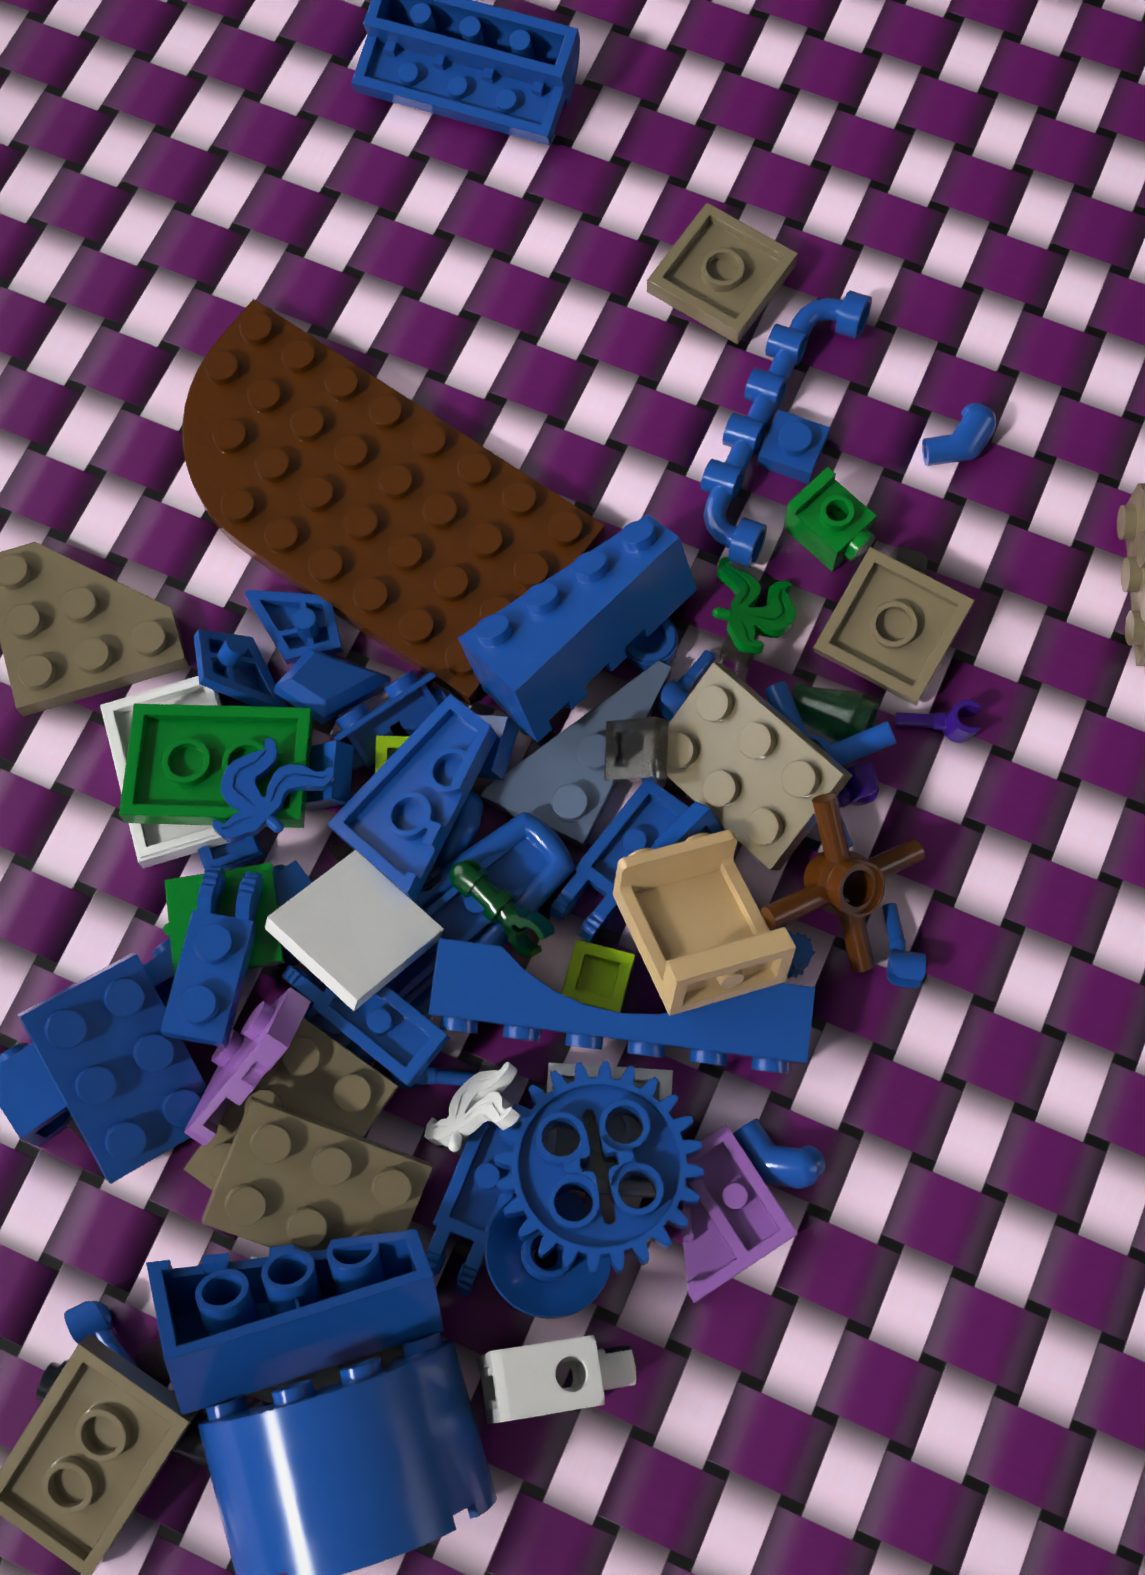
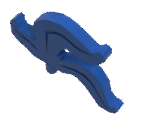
(242, 794)

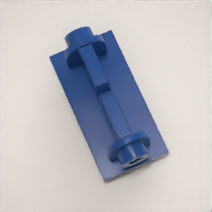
(407, 703)

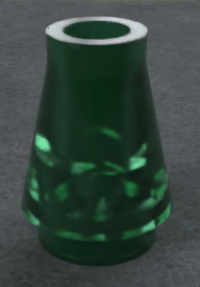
(835, 711)

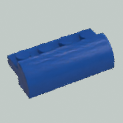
(470, 64)

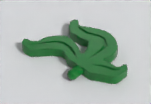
(745, 621)

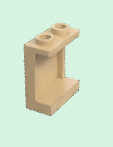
(698, 923)

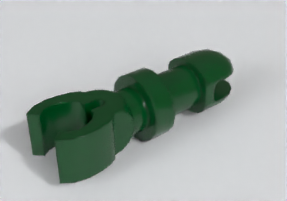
(500, 906)

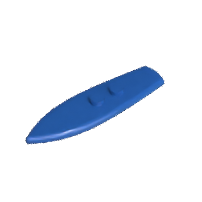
(518, 856)

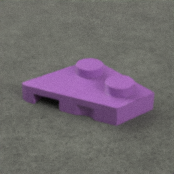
(247, 1060)
(734, 1217)

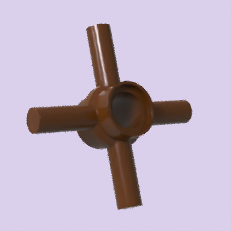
(843, 883)

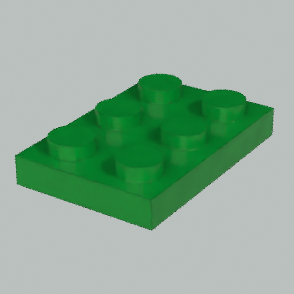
(184, 749)

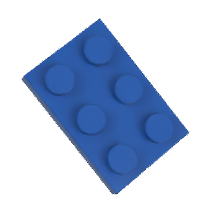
(115, 1067)

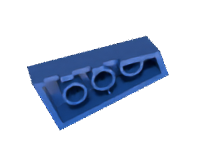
(577, 623)
(288, 1314)

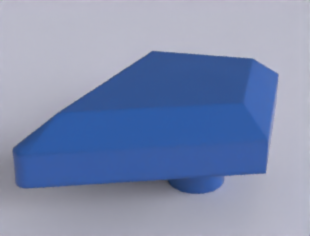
(296, 622)
(235, 668)
(328, 685)

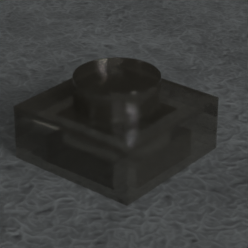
(636, 750)

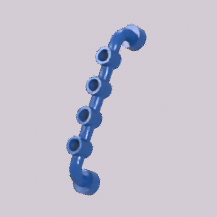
(747, 432)

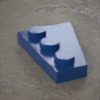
(417, 795)

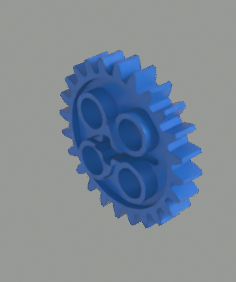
(655, 1156)

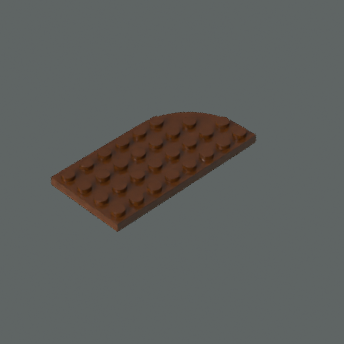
(367, 495)

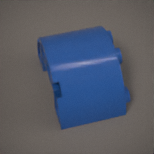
(348, 1467)

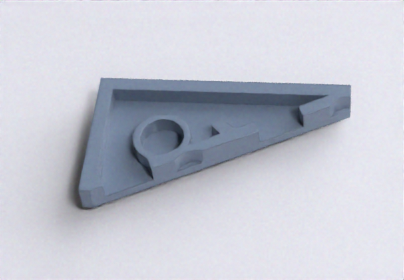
(566, 775)

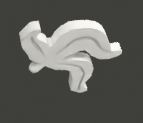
(472, 1106)

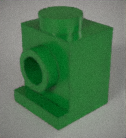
(823, 537)

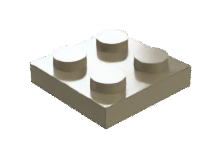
(721, 273)
(893, 626)

